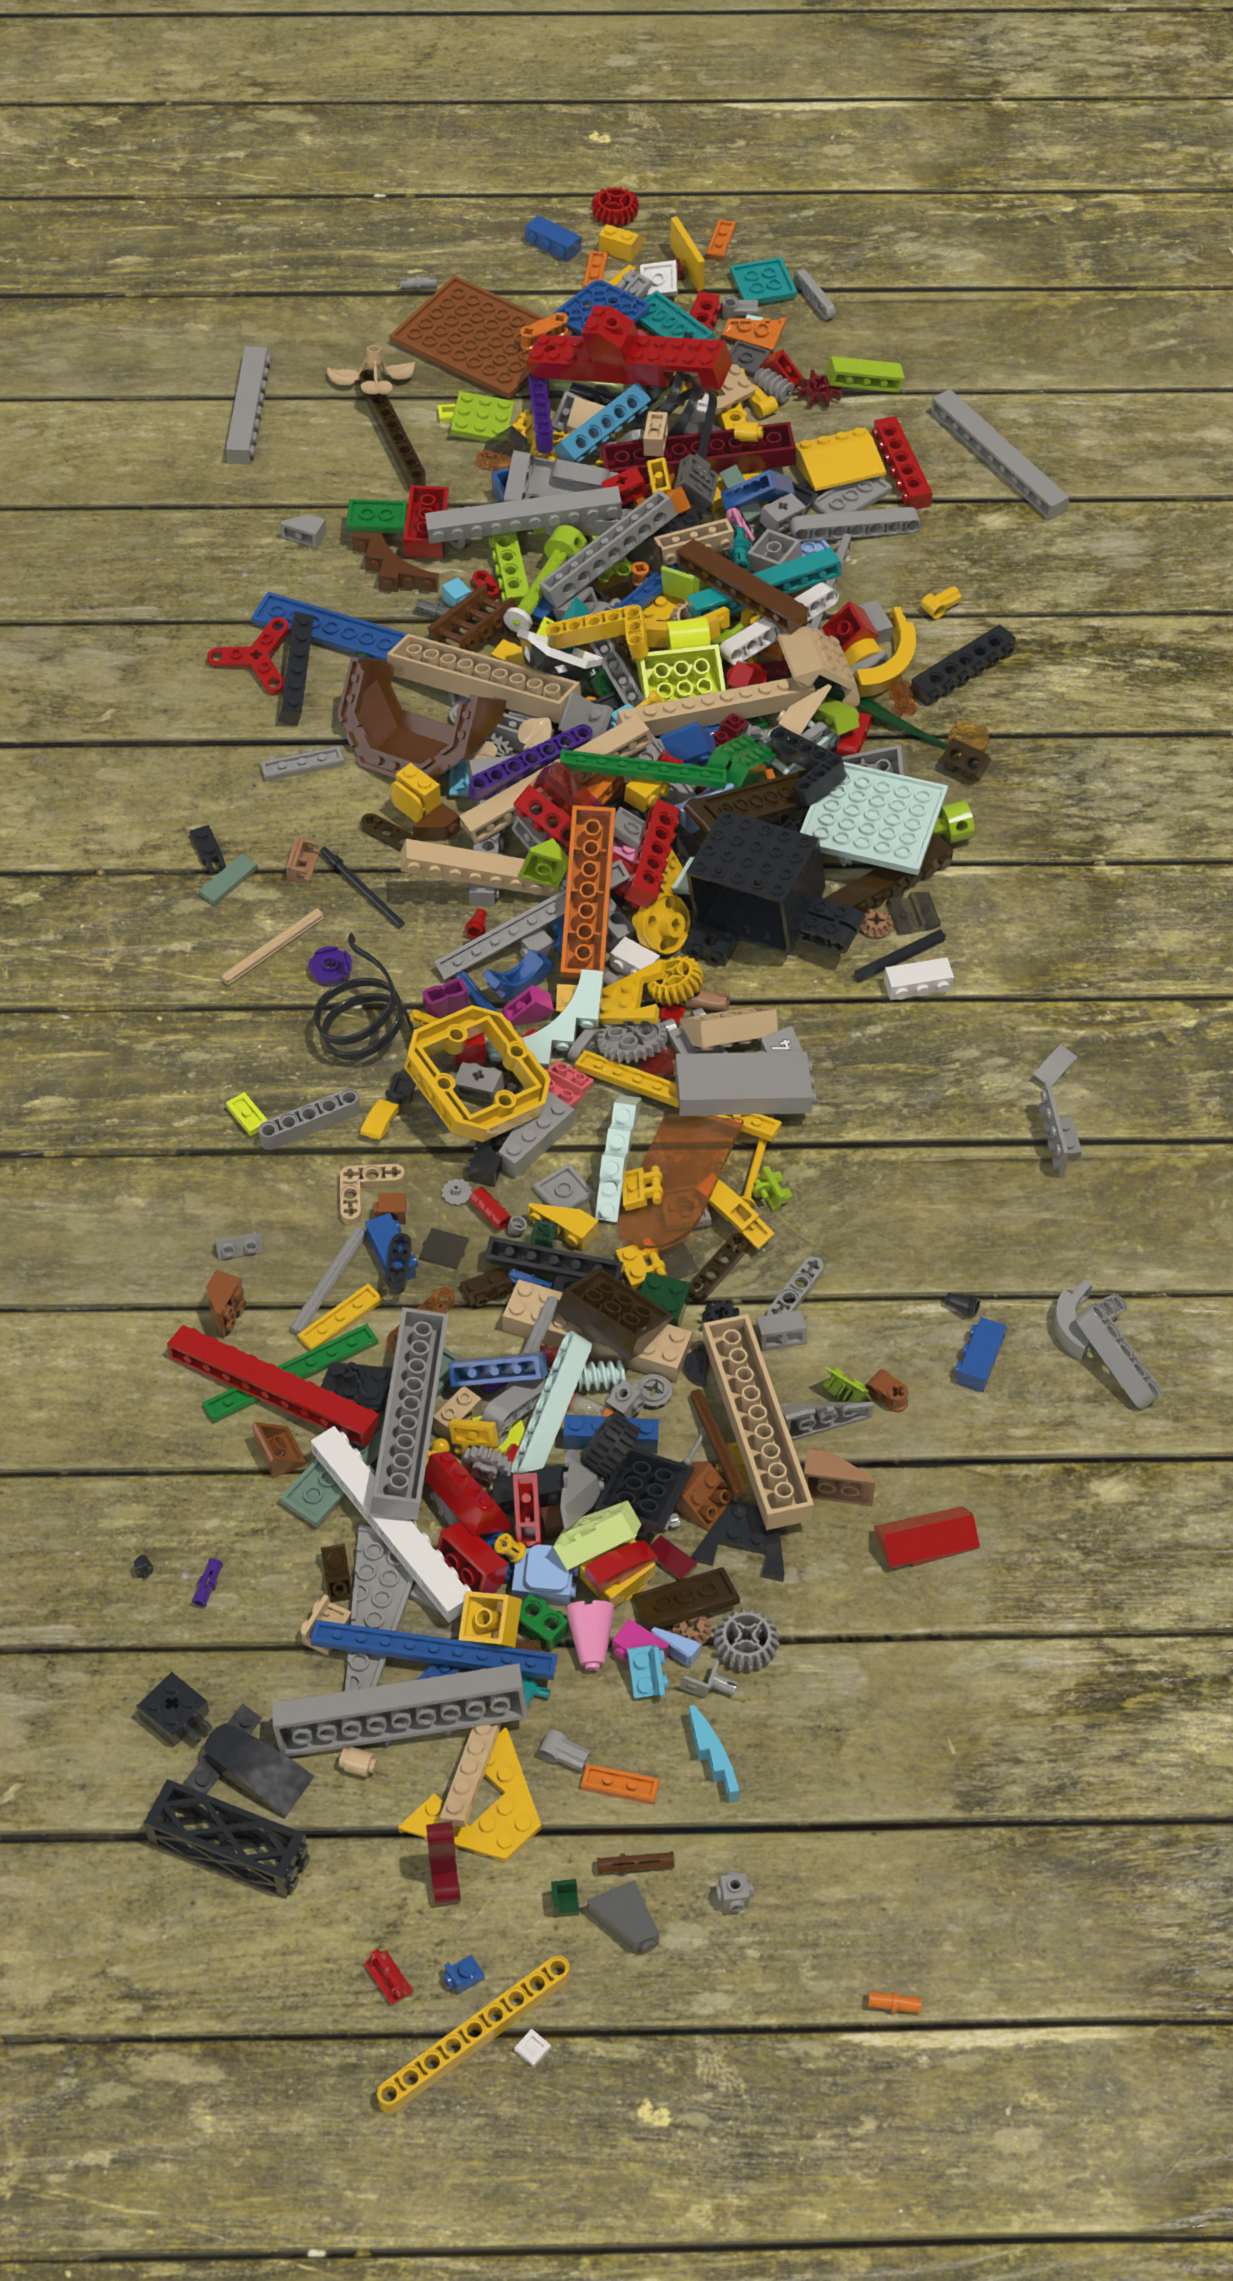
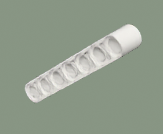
(765, 633)

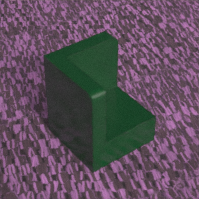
(564, 1898)

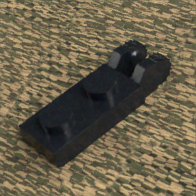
(207, 848)

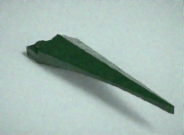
(878, 712)

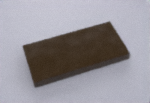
(686, 1599)

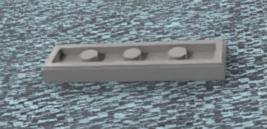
(302, 763)

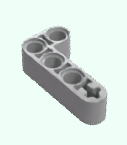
(513, 1405)

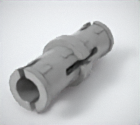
(418, 282)

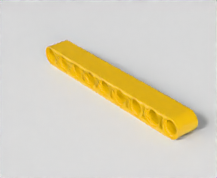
(469, 2045)

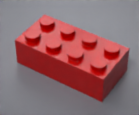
(421, 501)

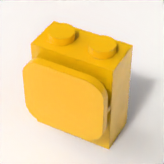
(415, 792)
(624, 1592)

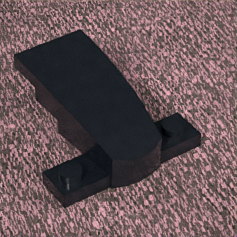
(249, 1764)

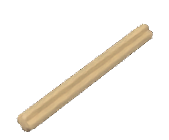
(272, 946)

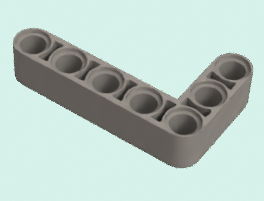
(1115, 1350)

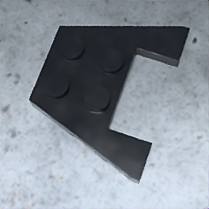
(743, 1529)

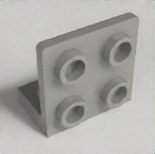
(582, 711)

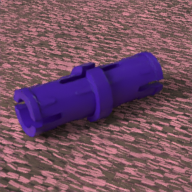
(201, 1595)

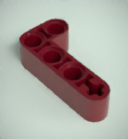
(443, 1862)

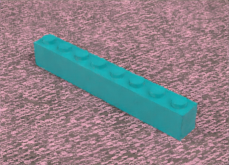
(785, 577)

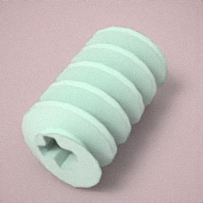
(602, 1374)

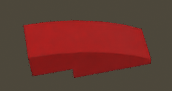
(619, 1565)

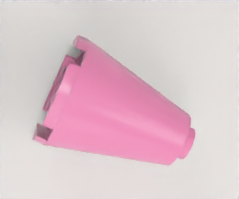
(591, 1631)

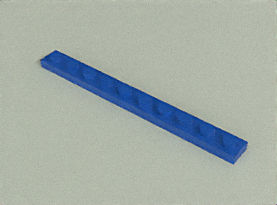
(431, 1649)

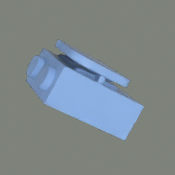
(544, 1577)

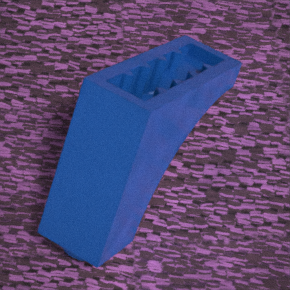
(761, 488)

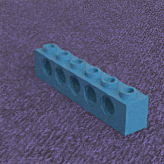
(634, 396)

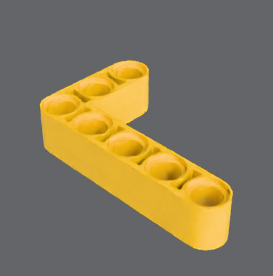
(600, 626)

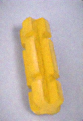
(421, 1018)

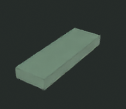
(732, 477)
(228, 879)

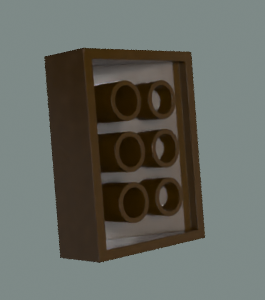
(613, 1313)

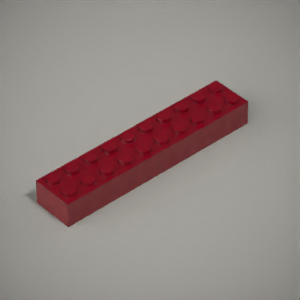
(724, 451)

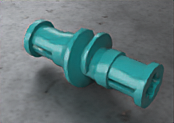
(740, 548)

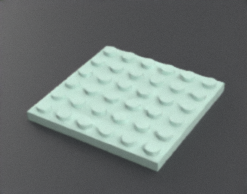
(877, 818)

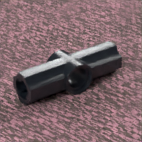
(598, 394)

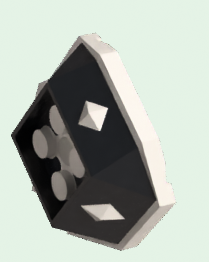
(553, 661)

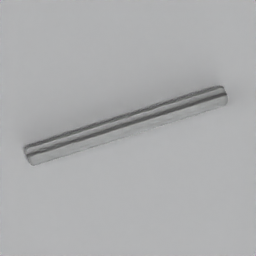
(328, 1280)

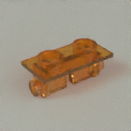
(902, 697)

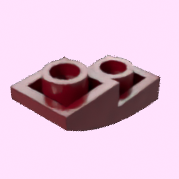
(729, 729)

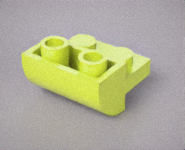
(688, 633)

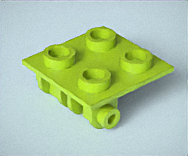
(840, 1383)

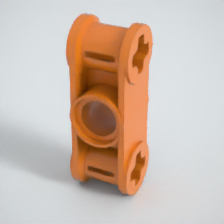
(549, 326)

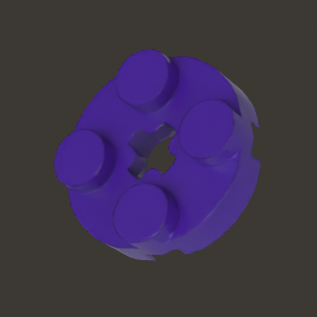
(329, 976)

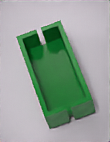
(747, 757)

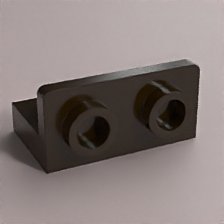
(486, 1287)

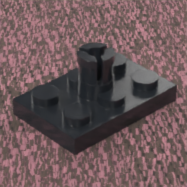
(361, 1383)

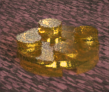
(970, 730)

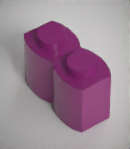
(445, 999)

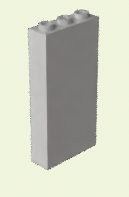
(744, 1083)

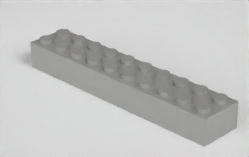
(409, 1414)
(399, 1710)

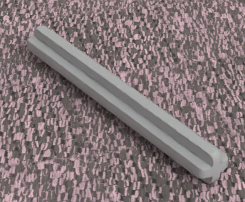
(540, 1329)

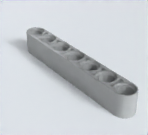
(856, 523)

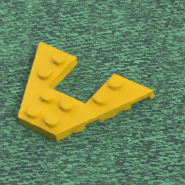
(504, 1825)

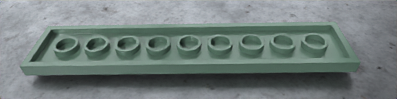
(316, 1492)

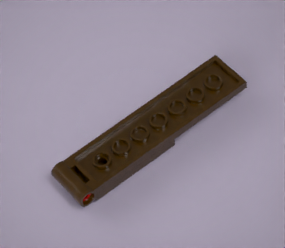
(759, 801)

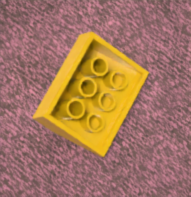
(839, 459)

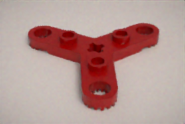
(244, 656)

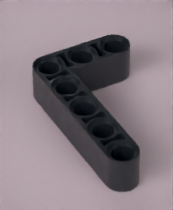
(824, 766)

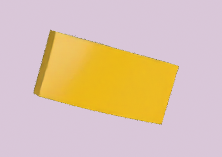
(379, 1119)

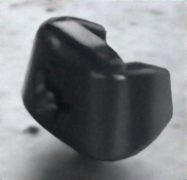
(143, 1566)

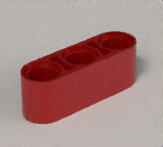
(853, 740)

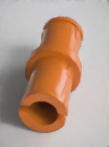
(894, 2002)

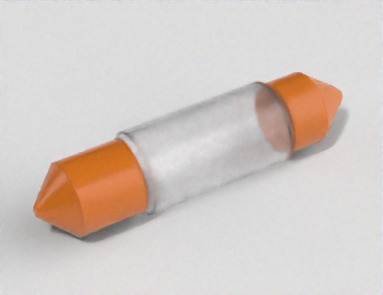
(588, 1407)

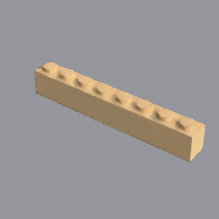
(468, 867)

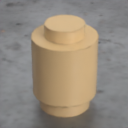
(358, 1761)

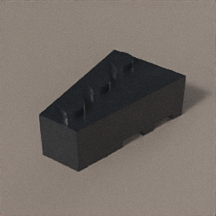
(549, 1483)

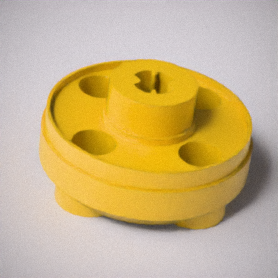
(663, 924)

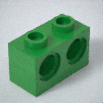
(536, 1626)

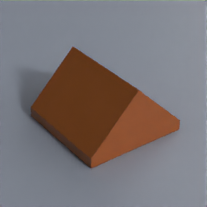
(278, 1448)

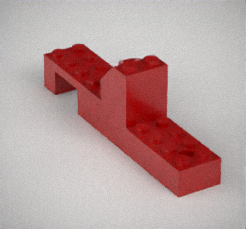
(616, 354)

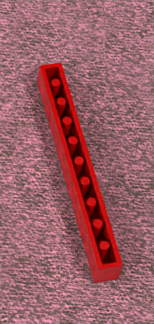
(273, 1385)

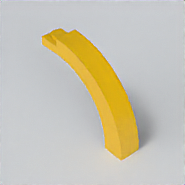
(657, 630)
(880, 678)

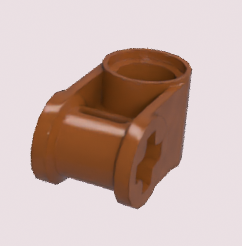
(888, 1390)

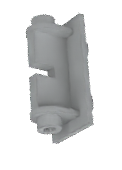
(239, 1245)

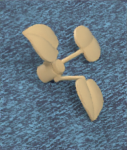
(374, 359)
(529, 733)

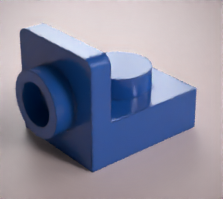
(463, 1974)

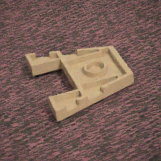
(735, 389)

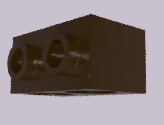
(968, 755)

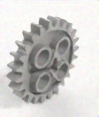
(631, 1040)

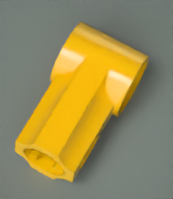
(762, 403)
(937, 604)

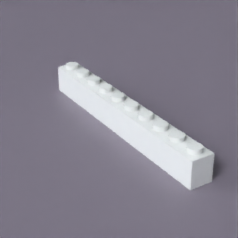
(399, 1534)

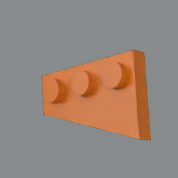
(759, 333)

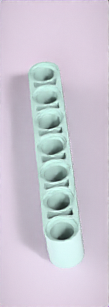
(552, 1404)

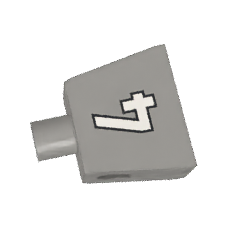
(781, 1041)

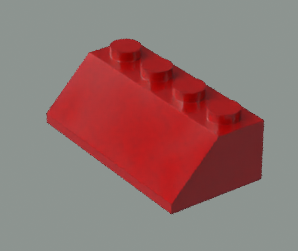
(464, 1495)

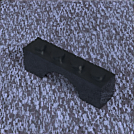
(486, 1164)

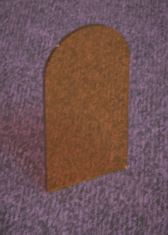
(691, 1159)

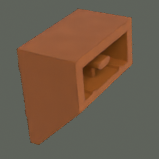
(225, 1300)
(704, 1496)

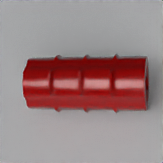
(490, 1208)

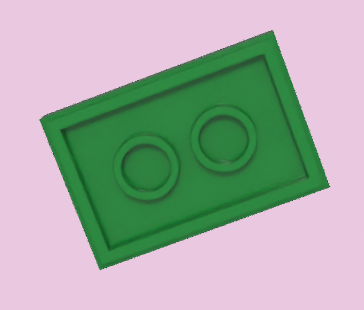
(376, 516)

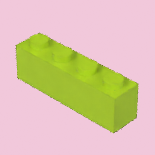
(864, 374)

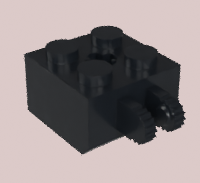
(174, 1710)

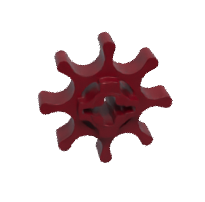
(818, 389)

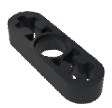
(401, 1272)

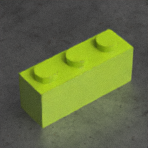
(836, 716)

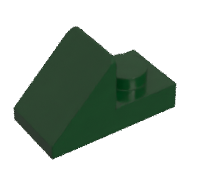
(601, 684)

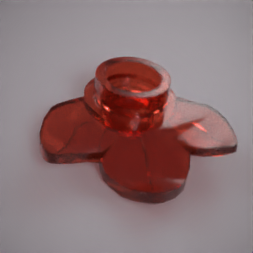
(660, 1063)

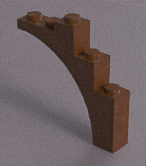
(392, 569)

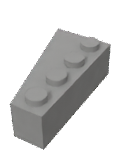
(536, 1136)

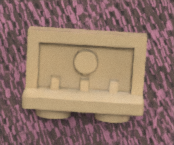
(323, 1611)

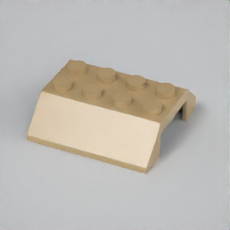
(815, 654)

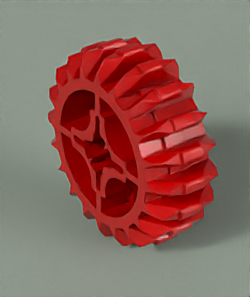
(615, 206)

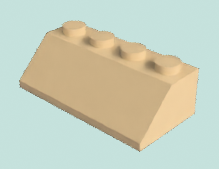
(730, 1027)

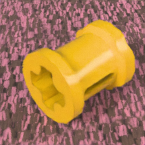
(510, 1549)

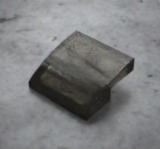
(913, 913)

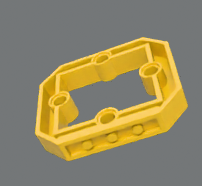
(438, 1088)

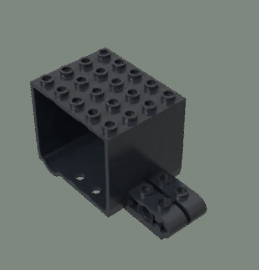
(767, 883)

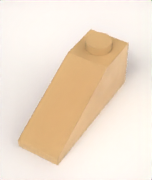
(800, 713)

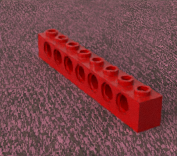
(531, 797)

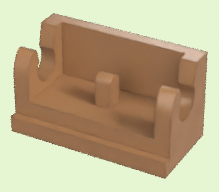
(302, 861)

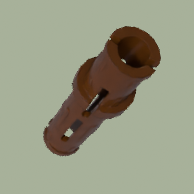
(604, 1865)

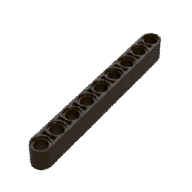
(394, 434)

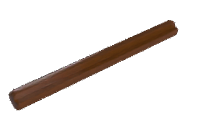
(718, 1443)

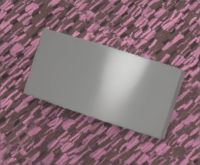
(1055, 1065)

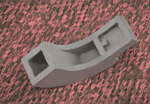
(1065, 1322)

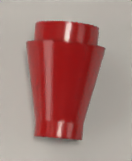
(477, 924)

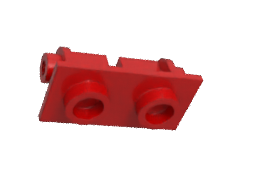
(388, 1976)

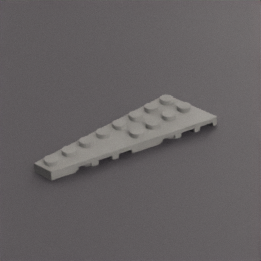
(377, 1602)

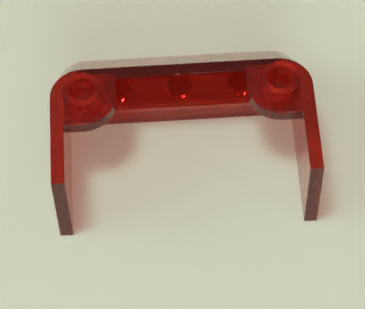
(564, 788)

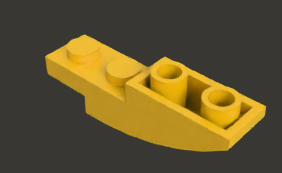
(740, 1215)

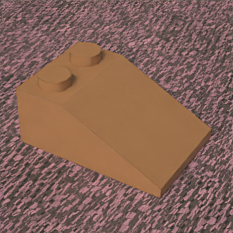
(836, 1479)

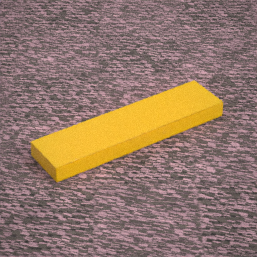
(340, 1317)

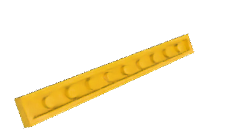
(663, 1090)

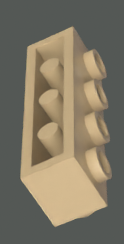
(714, 535)

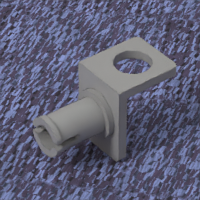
(714, 1681)

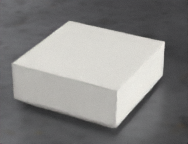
(532, 2048)

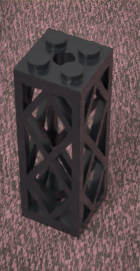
(165, 1829)

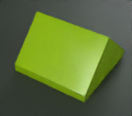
(681, 584)
(545, 864)

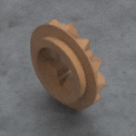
(884, 926)
(703, 1628)

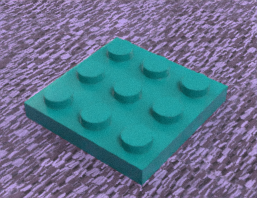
(763, 281)

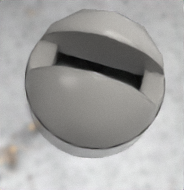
(517, 1225)

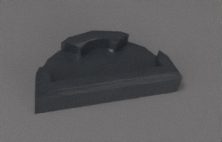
(696, 1366)

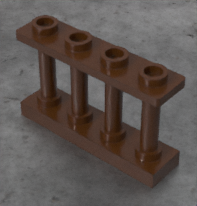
(463, 611)

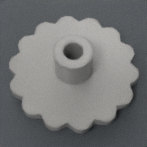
(456, 1192)

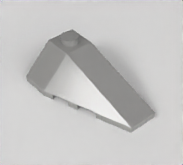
(887, 759)
(811, 1418)
(581, 1488)

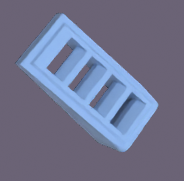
(680, 1648)

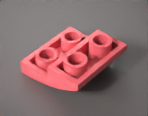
(568, 1083)

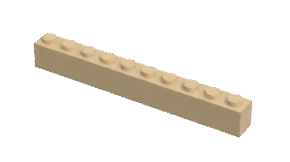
(716, 706)
(499, 810)

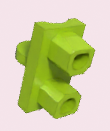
(769, 1189)

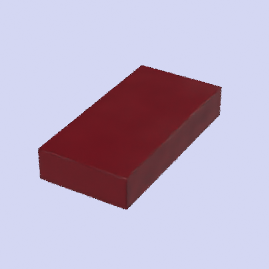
(672, 1558)

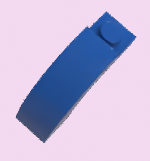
(528, 972)

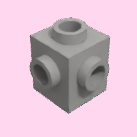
(626, 1399)
(734, 1891)

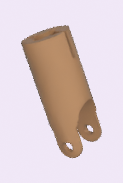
(709, 1001)

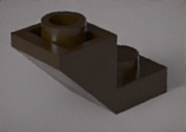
(616, 587)
(336, 1572)

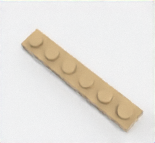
(470, 1774)

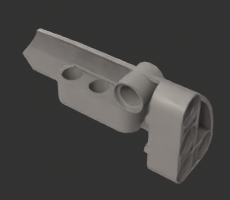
(542, 477)

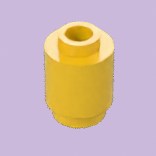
(748, 431)

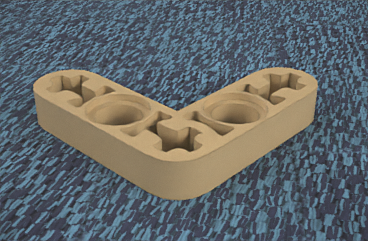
(355, 1185)

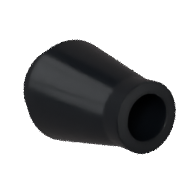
(964, 1303)

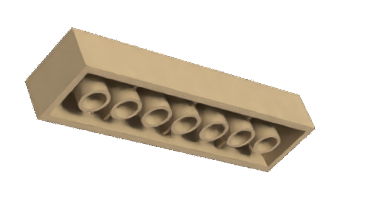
(661, 1357)

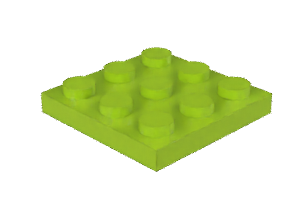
(480, 416)

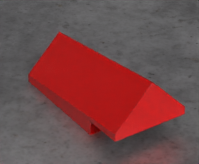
(928, 1537)

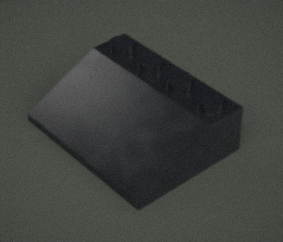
(649, 1485)

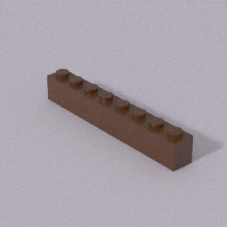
(742, 586)

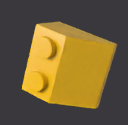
(620, 243)
(490, 1619)

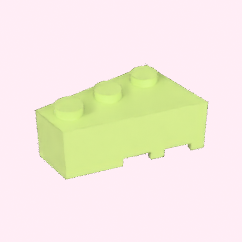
(597, 1534)

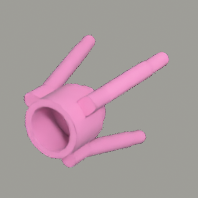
(735, 518)

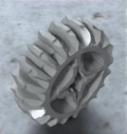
(746, 1652)

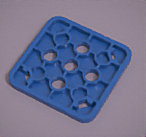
(601, 293)

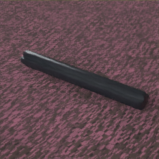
(899, 955)

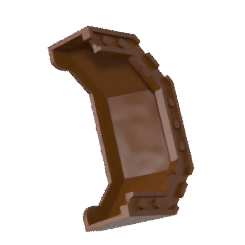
(392, 738)

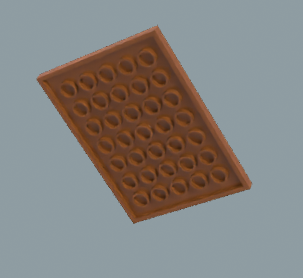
(471, 335)

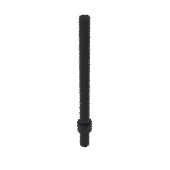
(337, 863)

